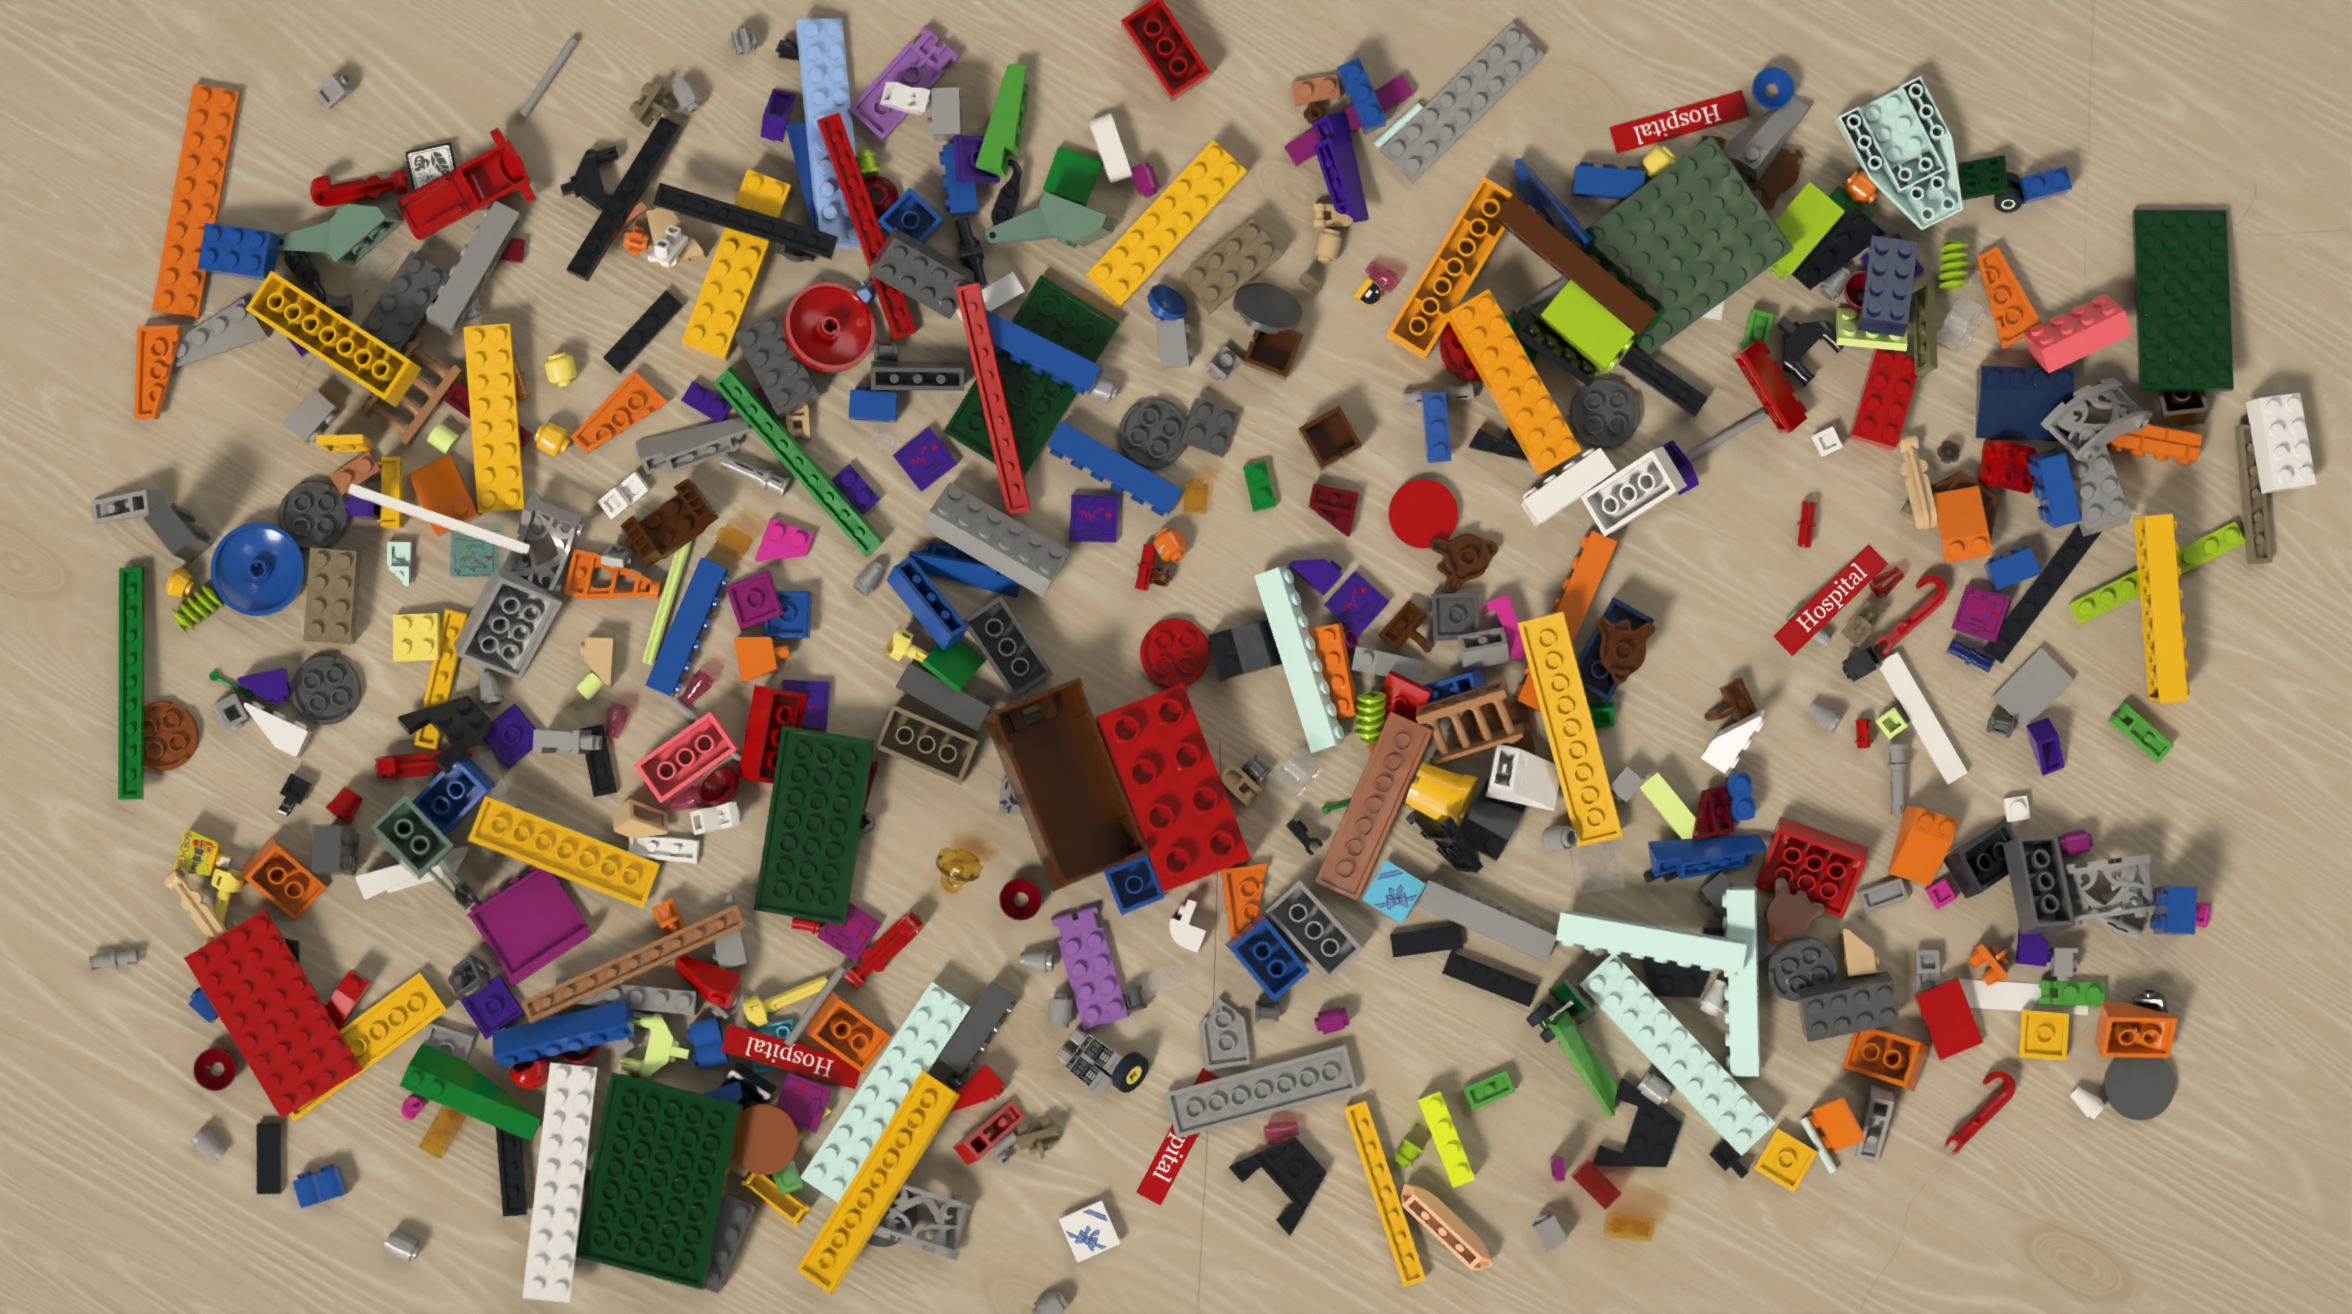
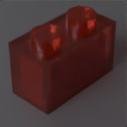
(1596, 1184)

